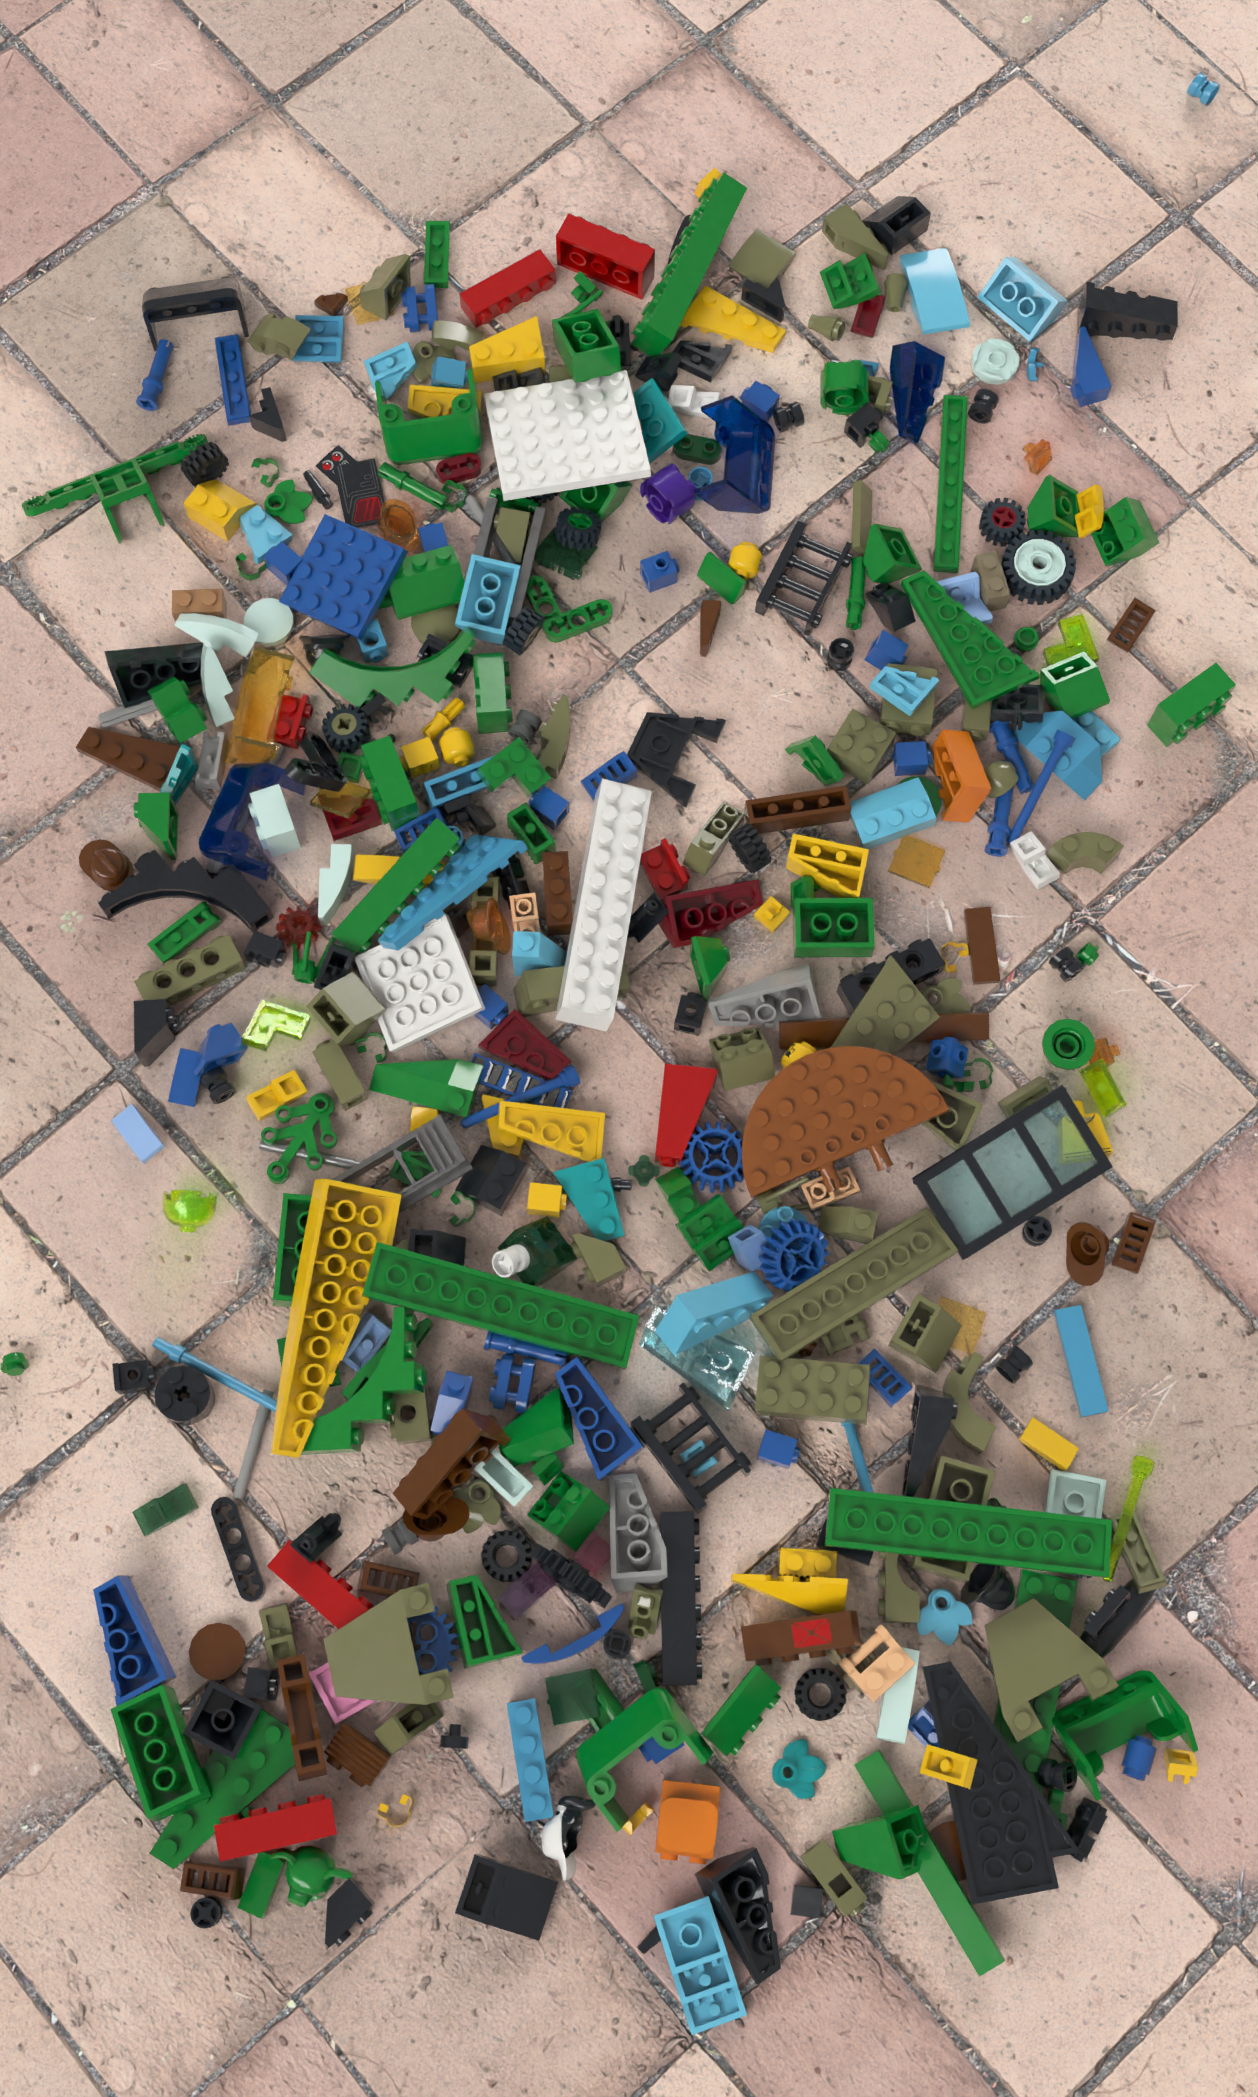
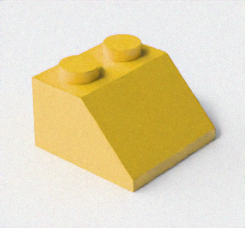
(217, 508)

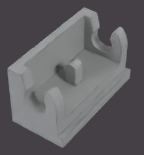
(212, 761)

